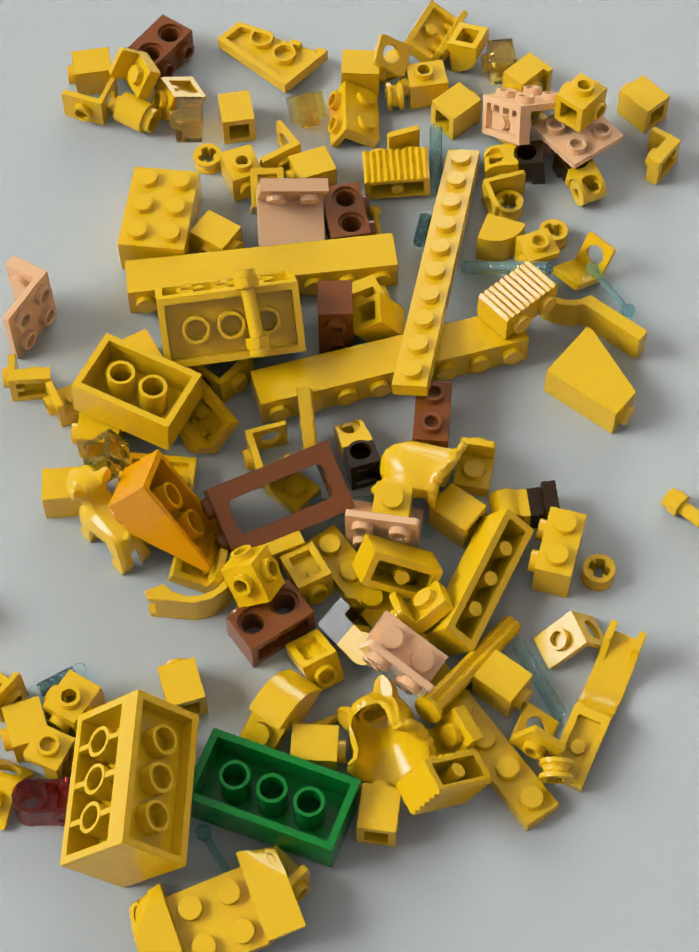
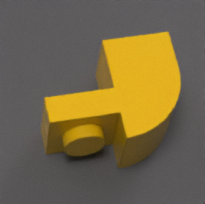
(278, 704)

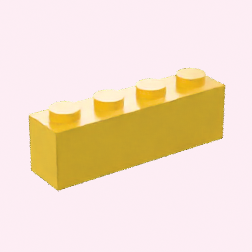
(480, 581)

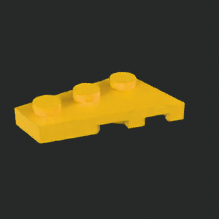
(271, 58)

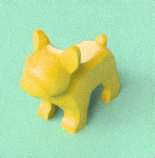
(90, 490)

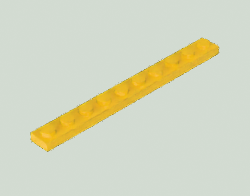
(436, 274)
(509, 772)

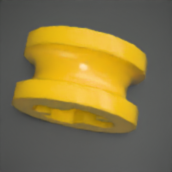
(394, 95)
(207, 150)
(510, 197)
(557, 227)
(599, 561)
(556, 770)

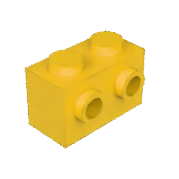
(558, 551)
(395, 566)

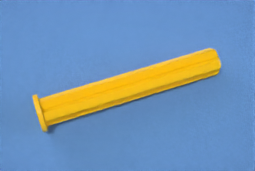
(432, 705)

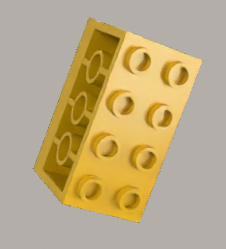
(209, 324)
(130, 790)

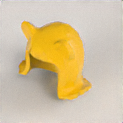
(420, 466)
(384, 735)

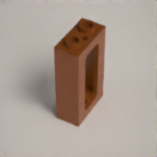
(218, 498)

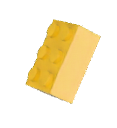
(159, 213)
(137, 391)

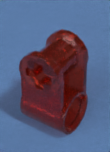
(53, 803)

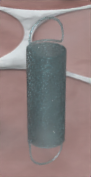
(422, 230)
(46, 684)

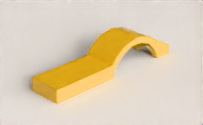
(601, 319)
(175, 605)
(599, 701)

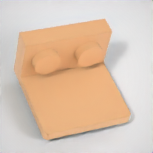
(509, 112)
(573, 146)
(290, 210)
(32, 307)
(392, 527)
(403, 653)

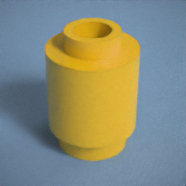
(135, 113)

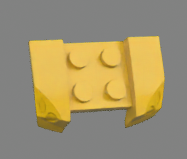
(223, 914)

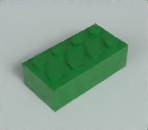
(274, 797)

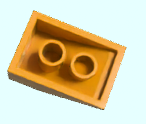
(164, 511)

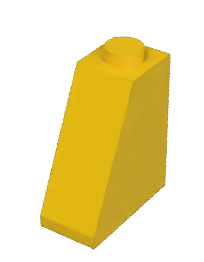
(591, 383)

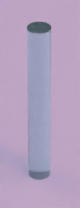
(501, 267)

